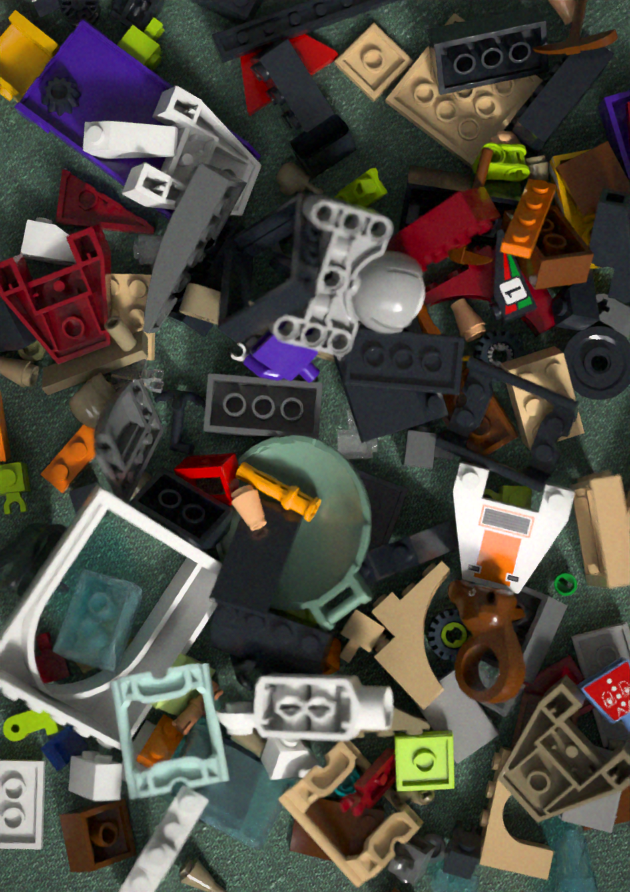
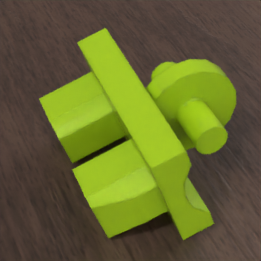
(363, 190)

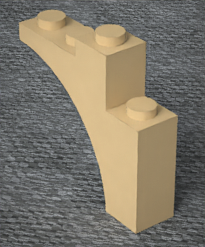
(405, 620)

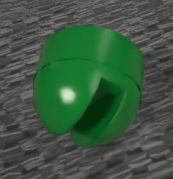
(561, 587)

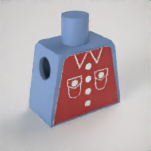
(610, 691)

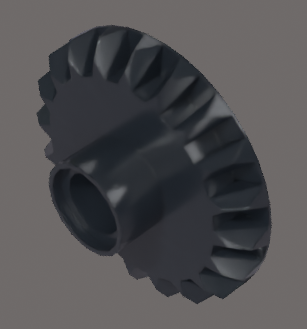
(611, 349)

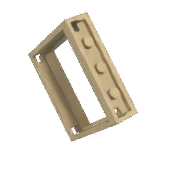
(602, 529)

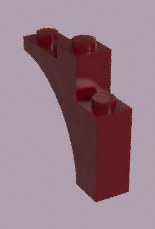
(476, 285)

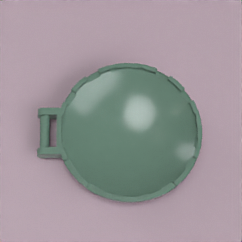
(333, 542)

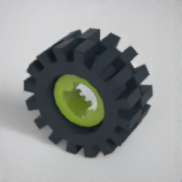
(437, 630)

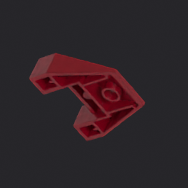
(66, 306)

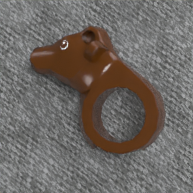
(489, 618)

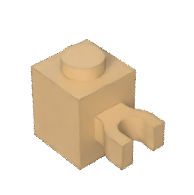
(361, 632)

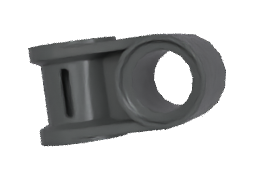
(614, 315)

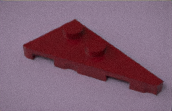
(84, 207)

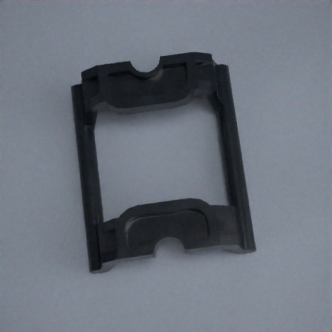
(470, 417)

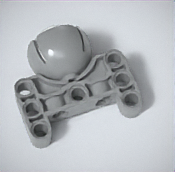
(366, 282)

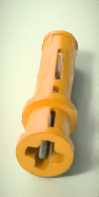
(289, 496)

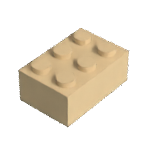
(548, 370)

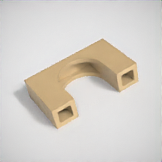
(498, 846)

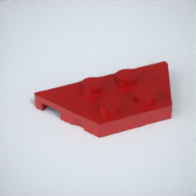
(312, 54)

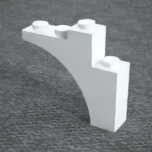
(165, 842)

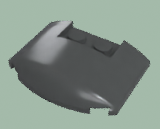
(126, 437)

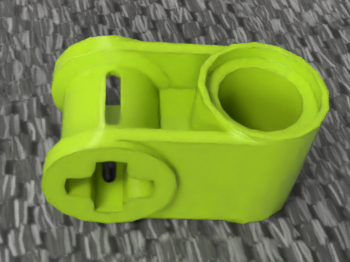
(505, 162)

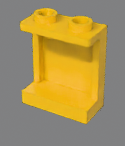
(23, 56)

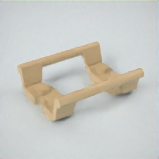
(321, 782)

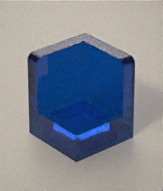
(63, 746)

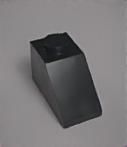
(576, 305)

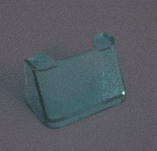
(243, 804)

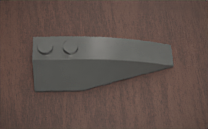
(196, 220)

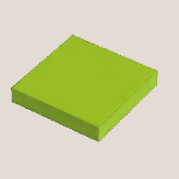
(424, 761)

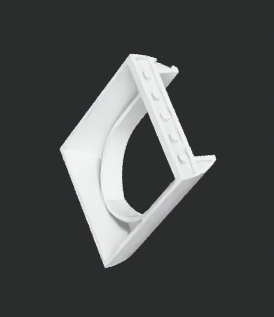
(163, 636)

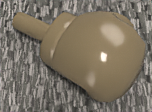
(293, 179)

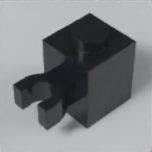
(462, 852)

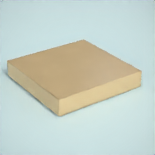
(373, 62)

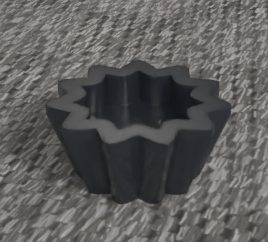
(60, 95)

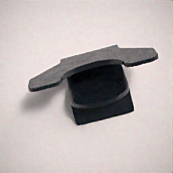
(23, 554)

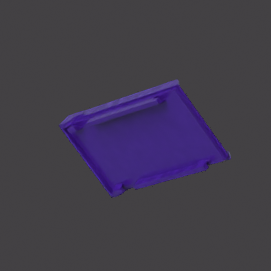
(111, 88)

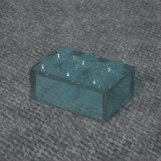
(99, 620)

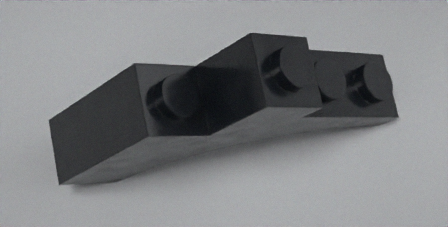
(612, 240)
(407, 552)

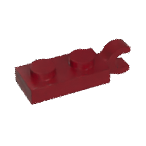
(371, 784)

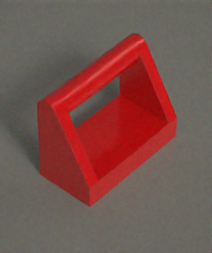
(212, 465)

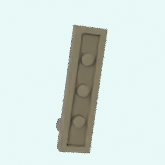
(123, 351)

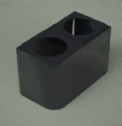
(307, 145)

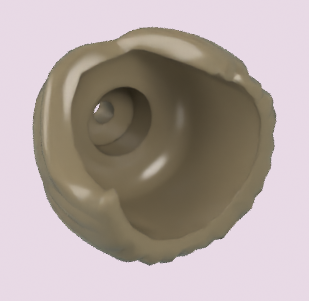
(90, 400)

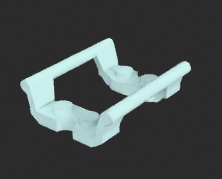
(188, 769)

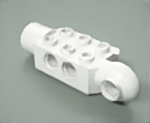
(310, 708)

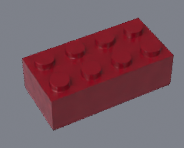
(446, 227)

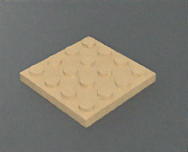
(463, 118)

